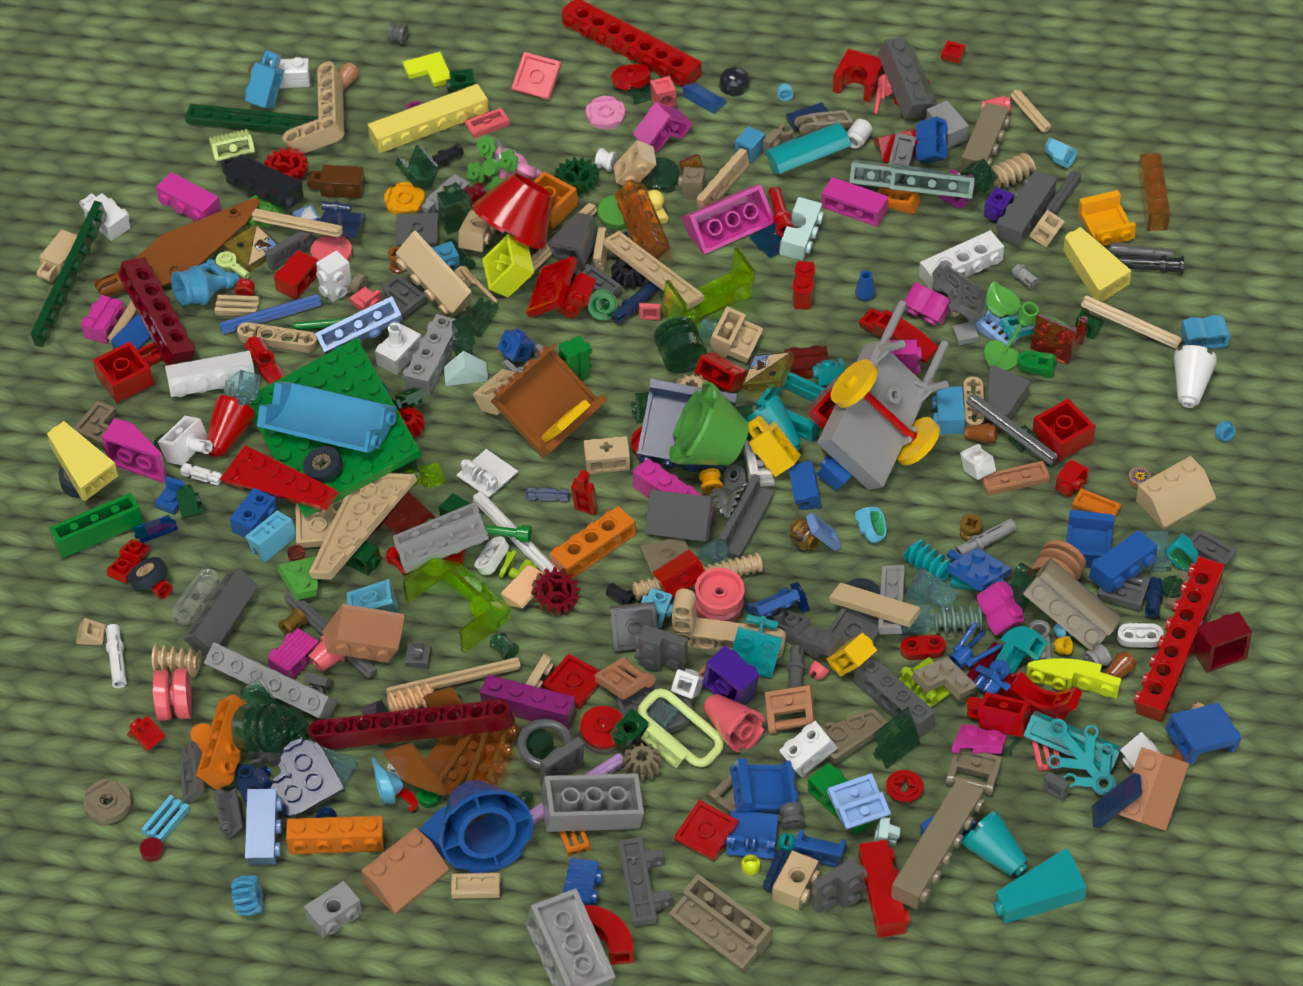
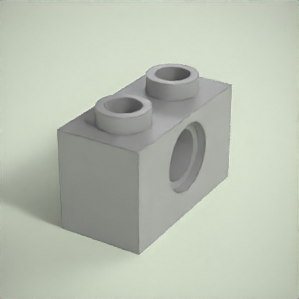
(337, 898)

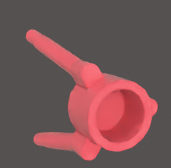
(884, 89)

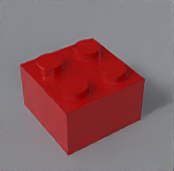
(123, 372)
(1064, 429)

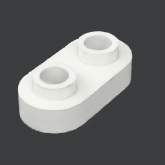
(491, 555)
(1139, 635)

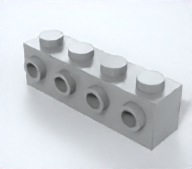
(431, 355)

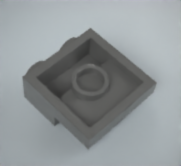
(661, 648)
(839, 885)

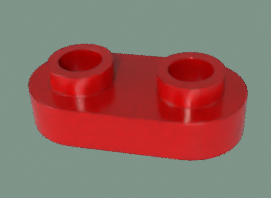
(923, 647)

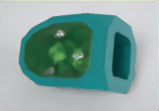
(1182, 552)

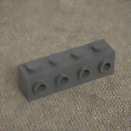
(1026, 208)
(221, 611)

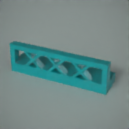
(1038, 731)

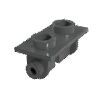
(229, 814)

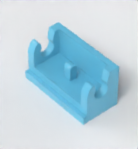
(271, 535)

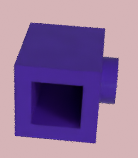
(997, 203)

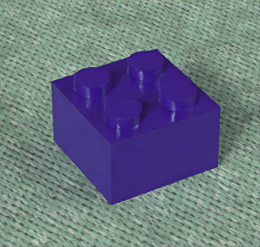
(731, 676)

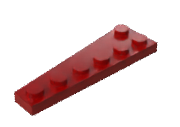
(259, 471)

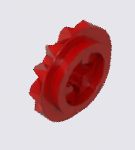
(896, 781)

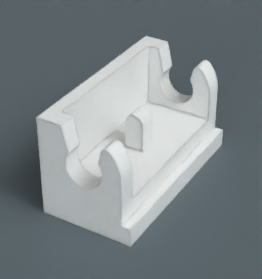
(756, 466)

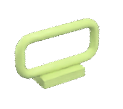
(667, 745)

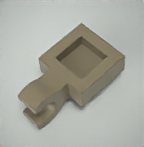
(776, 137)

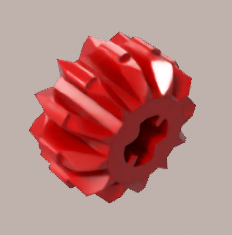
(413, 419)

